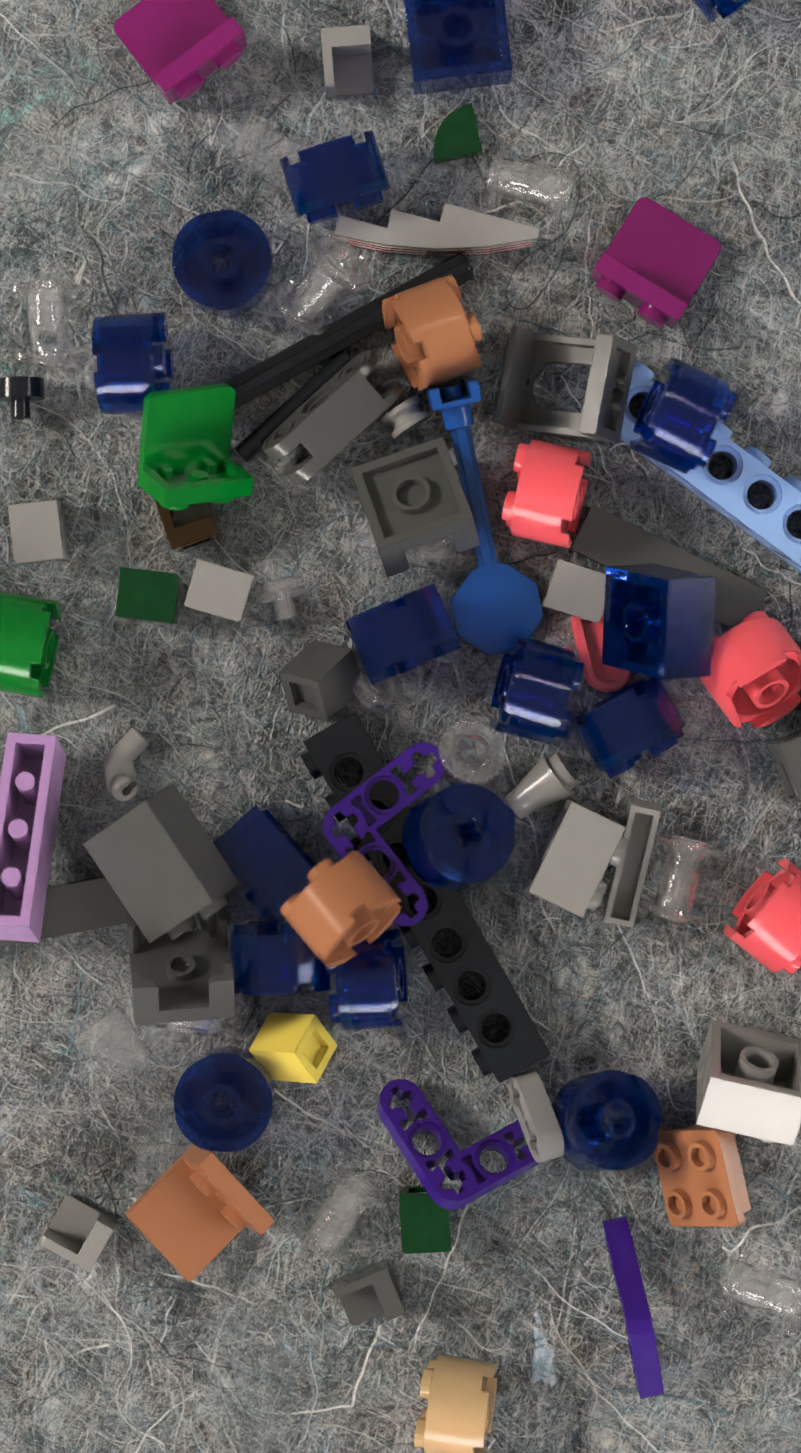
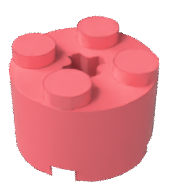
(547, 492)
(755, 671)
(771, 919)

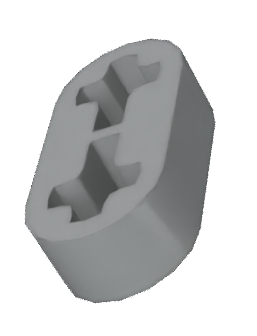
(536, 1116)

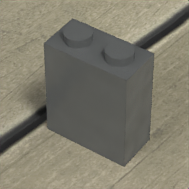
(163, 865)

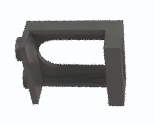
(606, 391)

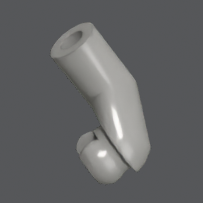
(119, 766)

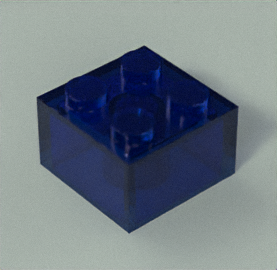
(457, 44)
(658, 621)
(265, 860)

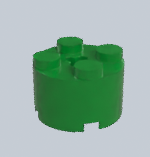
(27, 643)

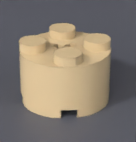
(458, 1407)

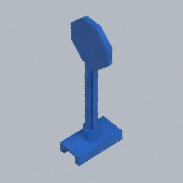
(494, 596)

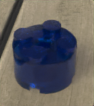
(336, 176)
(218, 236)
(130, 360)
(682, 416)
(403, 634)
(535, 690)
(628, 724)
(483, 825)
(274, 960)
(371, 985)
(631, 1125)
(224, 1127)

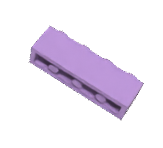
(28, 823)

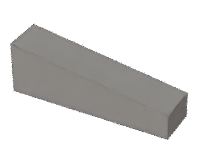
(629, 875)

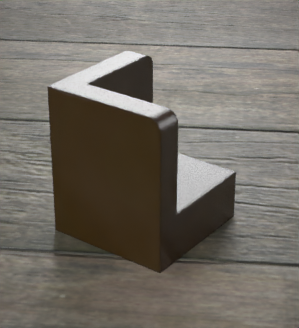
(189, 526)

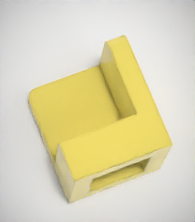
(293, 1047)

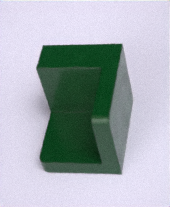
(147, 595)
(423, 1223)

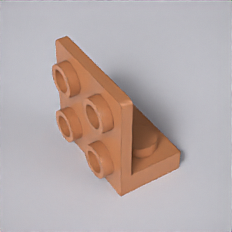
(196, 1211)

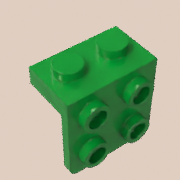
(189, 446)

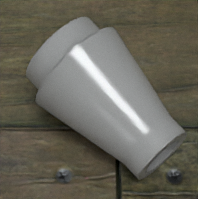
(543, 785)

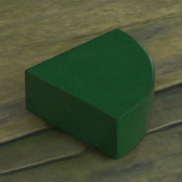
(457, 136)

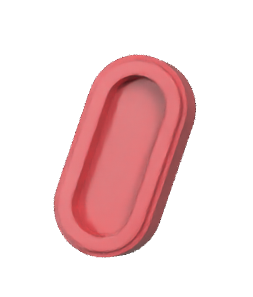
(589, 645)

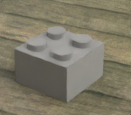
(576, 859)
(750, 1083)

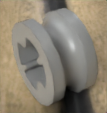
(405, 417)

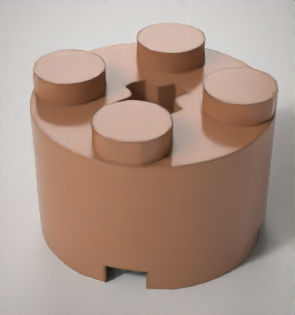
(432, 333)
(341, 908)

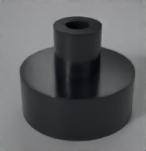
(20, 392)

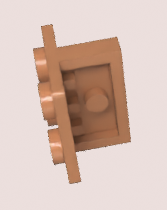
(701, 1177)

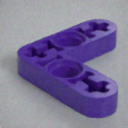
(372, 818)
(461, 1165)
(634, 1307)

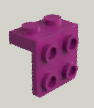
(180, 42)
(655, 263)

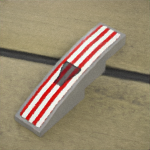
(456, 233)

